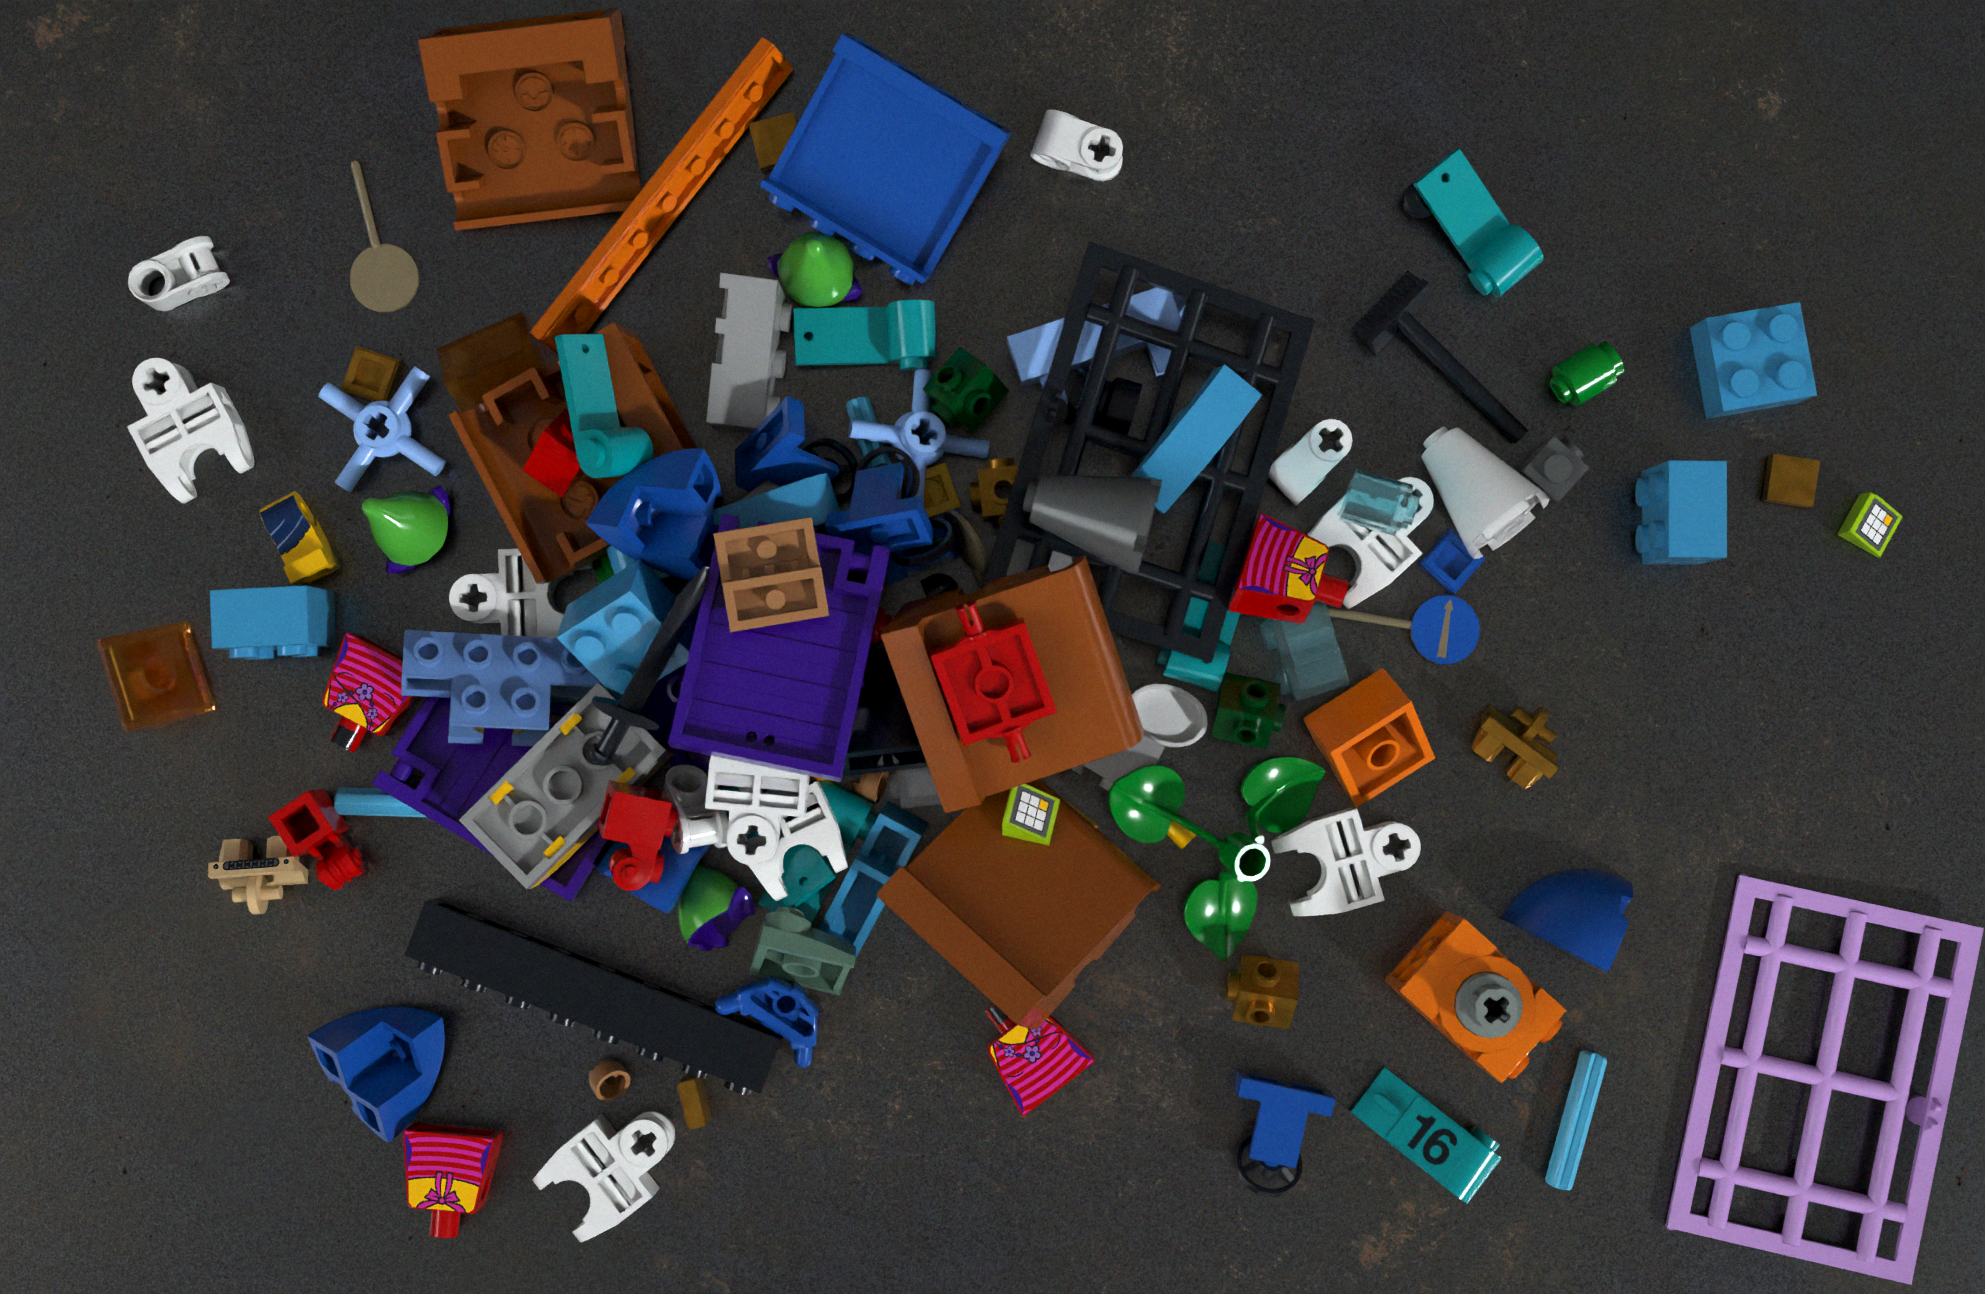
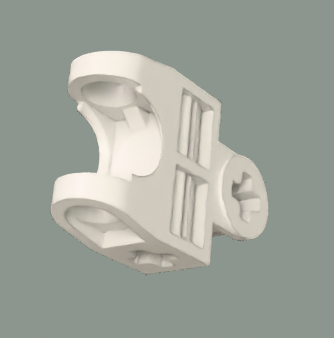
(185, 424)
(1376, 555)
(511, 598)
(754, 808)
(818, 830)
(1365, 855)
(610, 1168)

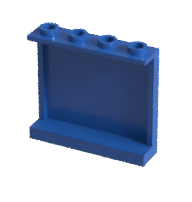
(885, 160)

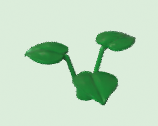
(1280, 798)

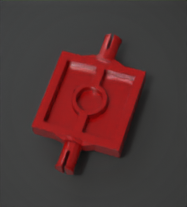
(993, 681)

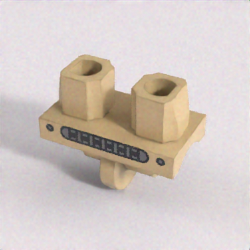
(256, 879)

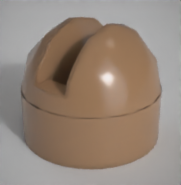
(871, 786)
(605, 1089)

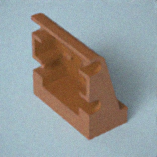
(533, 117)
(508, 425)
(1077, 660)
(1019, 911)

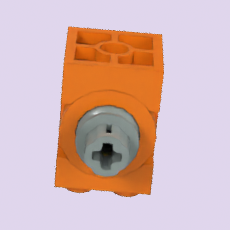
(1476, 997)

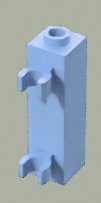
(1035, 347)

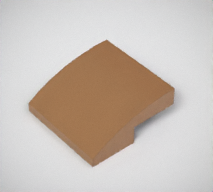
(771, 574)

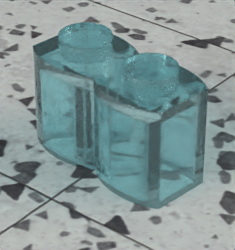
(1378, 503)
(1306, 654)

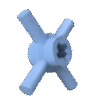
(929, 431)
(369, 439)

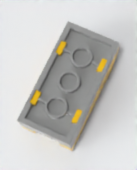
(557, 792)

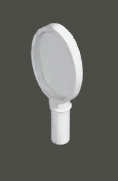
(1170, 715)

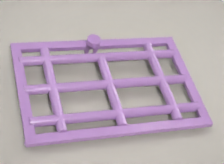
(1926, 1111)

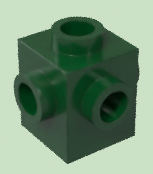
(964, 391)
(1247, 710)

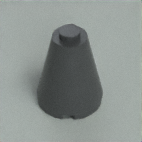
(1097, 514)

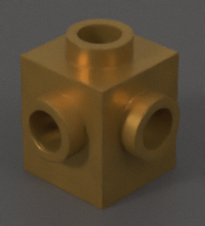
(998, 474)
(1263, 991)

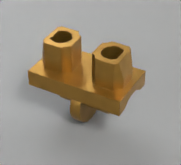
(1533, 756)

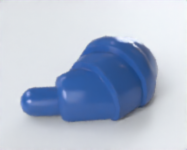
(780, 1008)

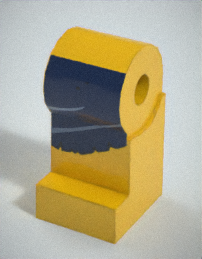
(299, 540)

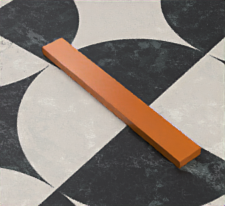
(665, 195)

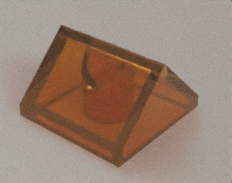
(488, 359)
(155, 677)

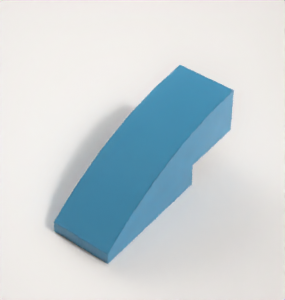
(1197, 434)
(883, 852)

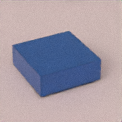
(1450, 562)

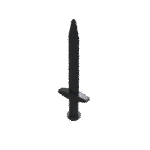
(628, 709)

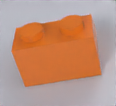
(1370, 737)

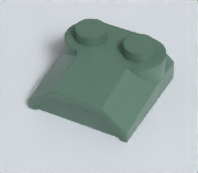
(798, 952)

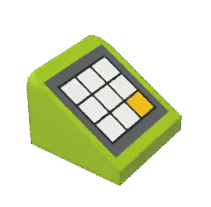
(1870, 523)
(1030, 815)

